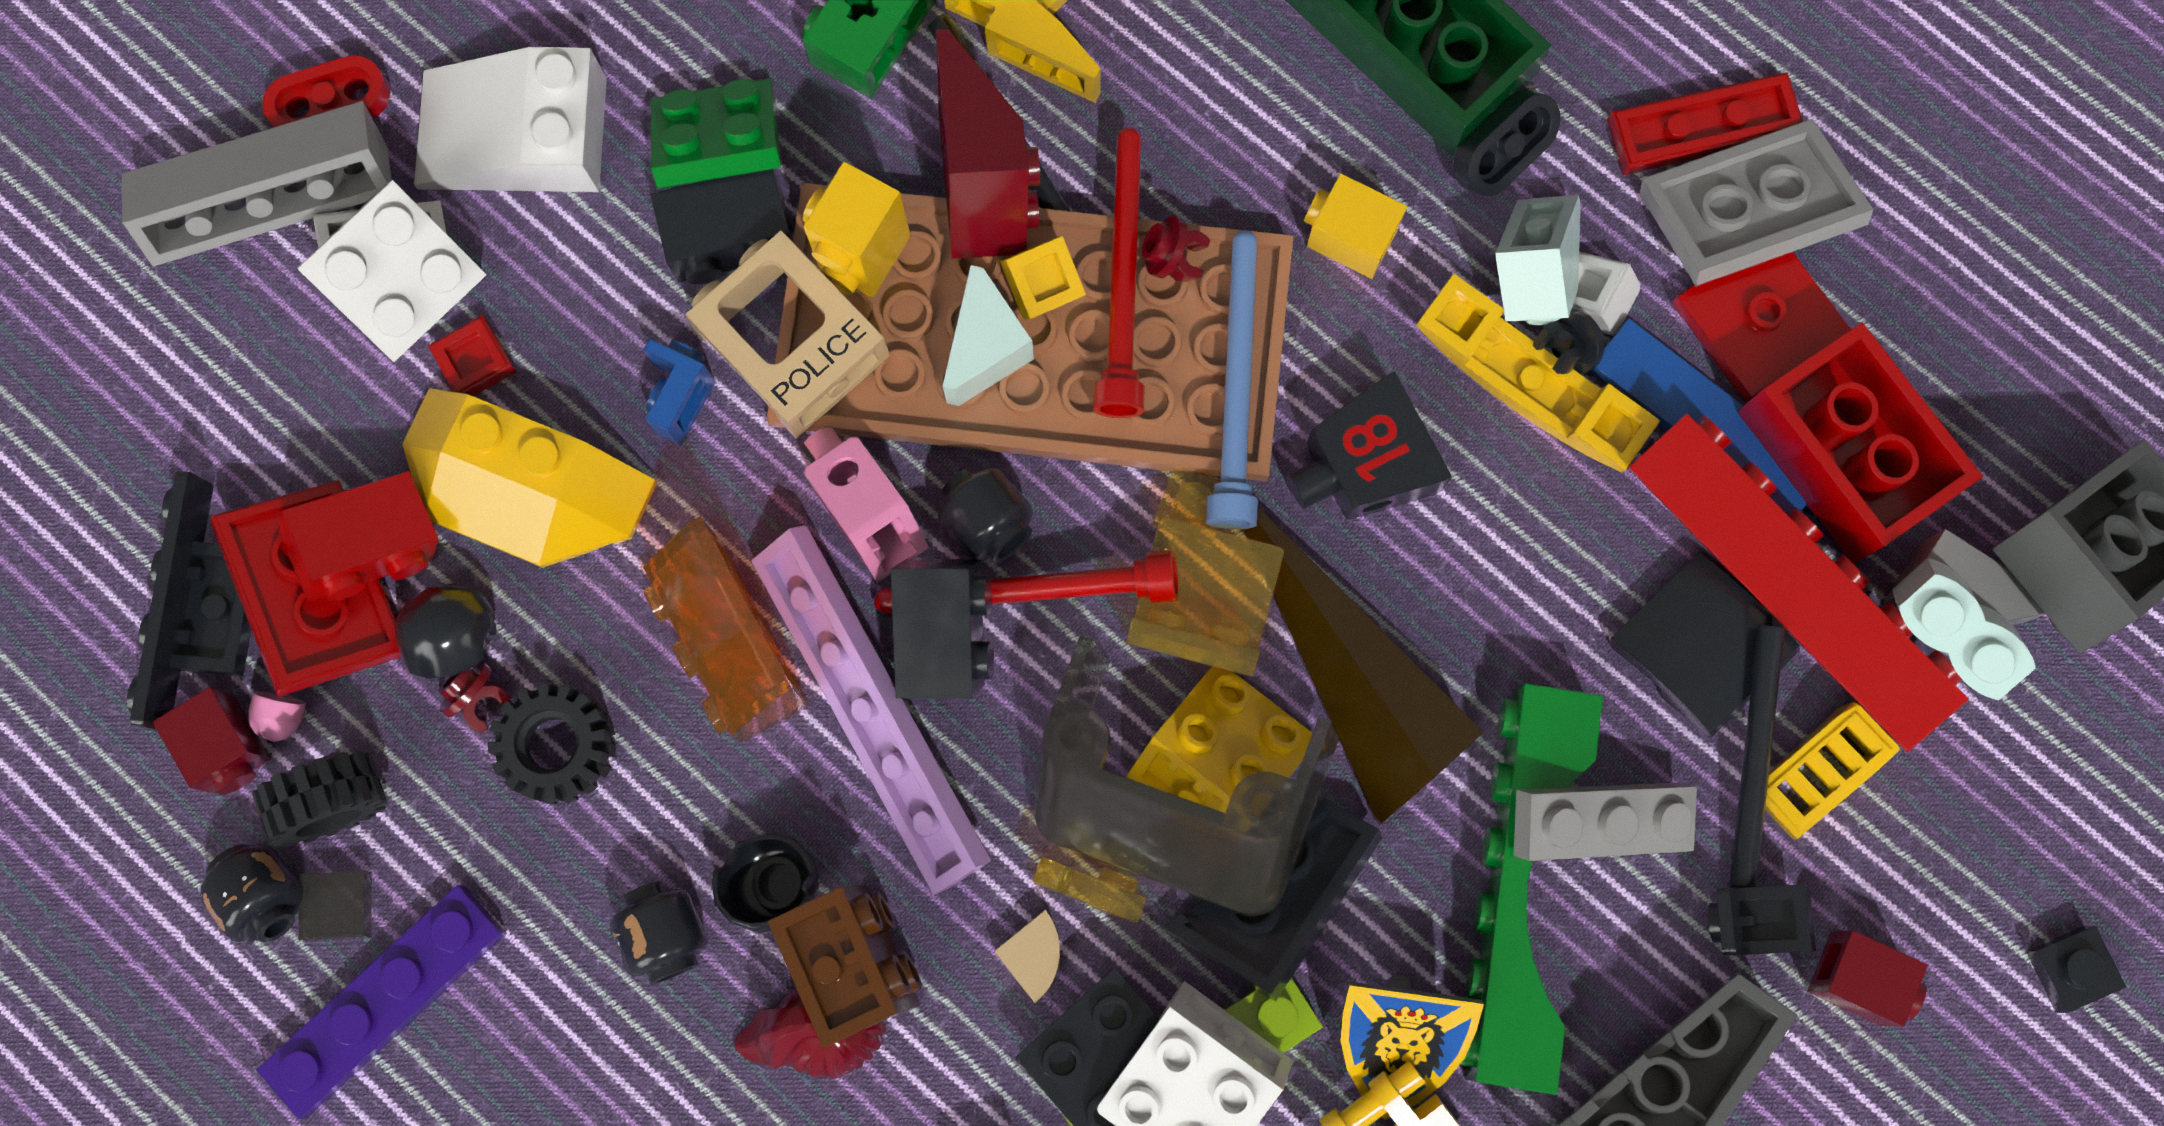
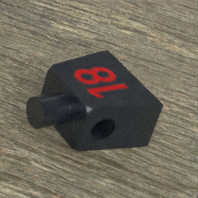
(1371, 455)

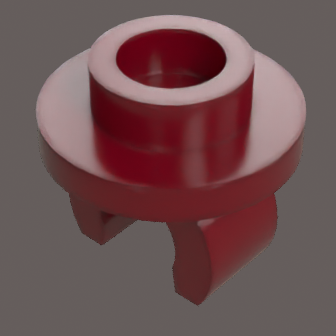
(1166, 246)
(465, 690)

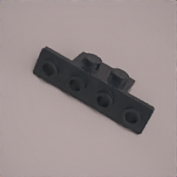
(194, 607)

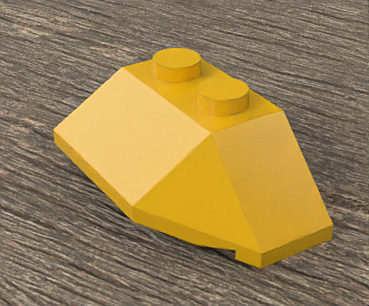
(519, 481)

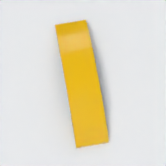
(1506, 364)

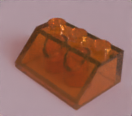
(721, 634)

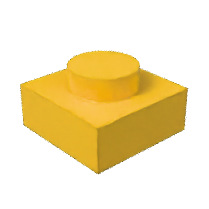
(1042, 277)

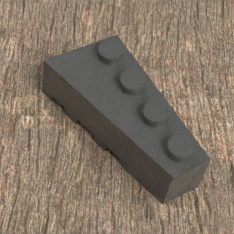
(1695, 1066)

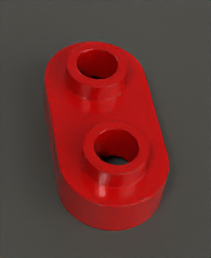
(326, 89)

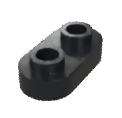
(1502, 147)

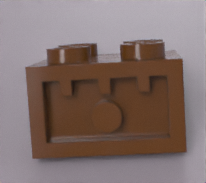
(846, 962)

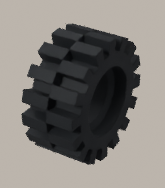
(514, 737)
(319, 798)

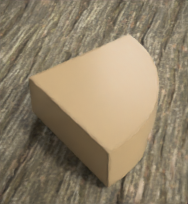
(1033, 955)

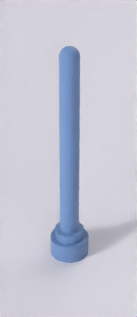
(1232, 499)

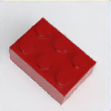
(1859, 443)

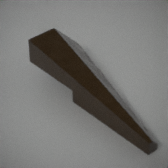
(1382, 705)

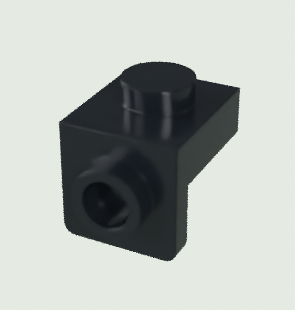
(1762, 920)

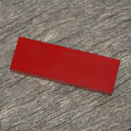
(1701, 122)

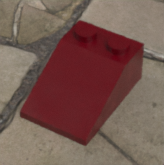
(982, 159)

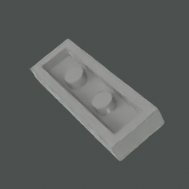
(1604, 821)

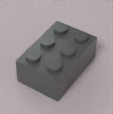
(2096, 550)

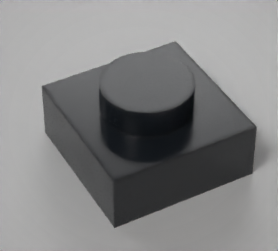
(2076, 969)

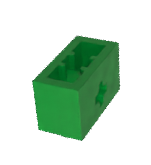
(863, 50)

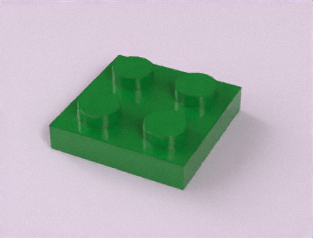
(714, 132)

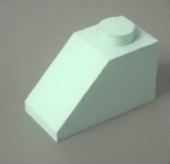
(1540, 259)

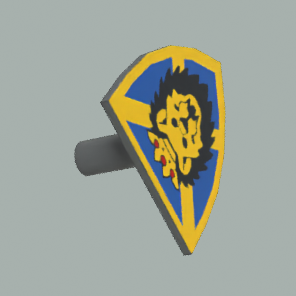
(1397, 1024)

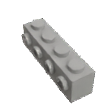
(255, 184)

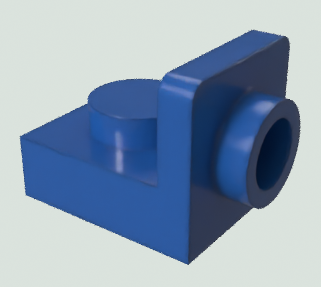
(678, 400)

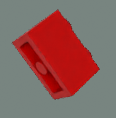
(358, 537)

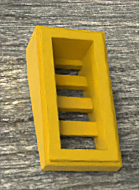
(1863, 732)

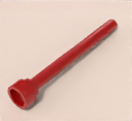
(1119, 390)
(1149, 577)

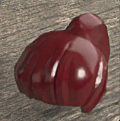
(787, 1038)

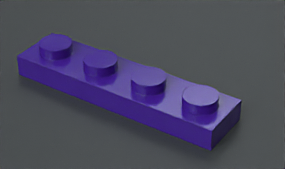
(381, 1002)

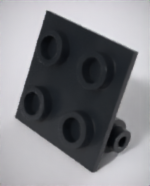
(1089, 1048)

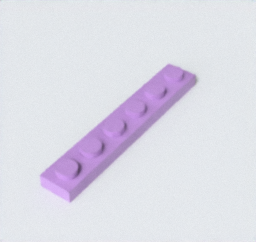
(868, 710)

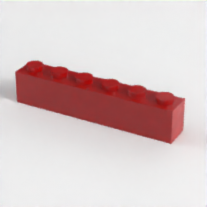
(1798, 583)

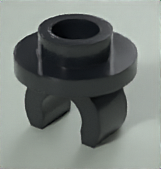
(1574, 342)

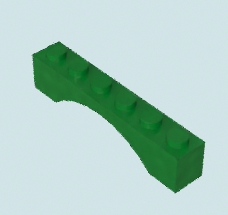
(1519, 1033)

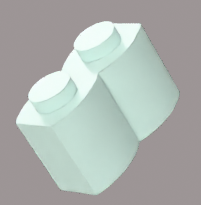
(1976, 638)

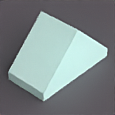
(986, 341)

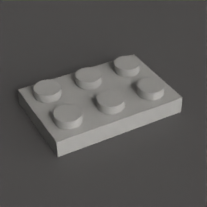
(1755, 202)

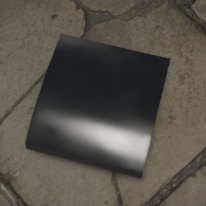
(1699, 643)

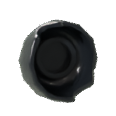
(444, 630)
(764, 881)

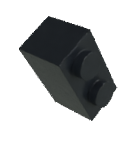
(716, 220)
(940, 628)

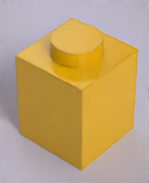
(1353, 224)

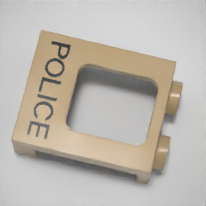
(816, 371)

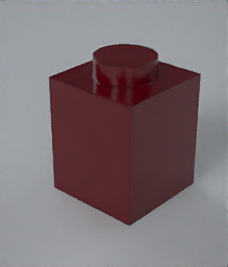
(212, 742)
(1869, 979)

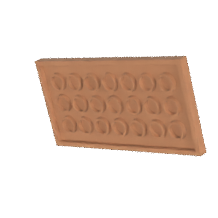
(1049, 401)

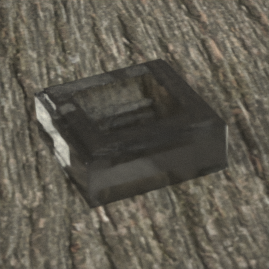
(335, 905)

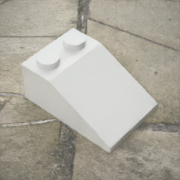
(513, 122)

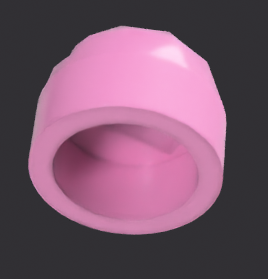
(275, 716)

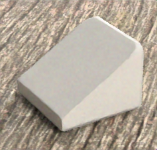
(1605, 291)

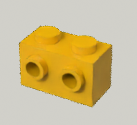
(856, 230)

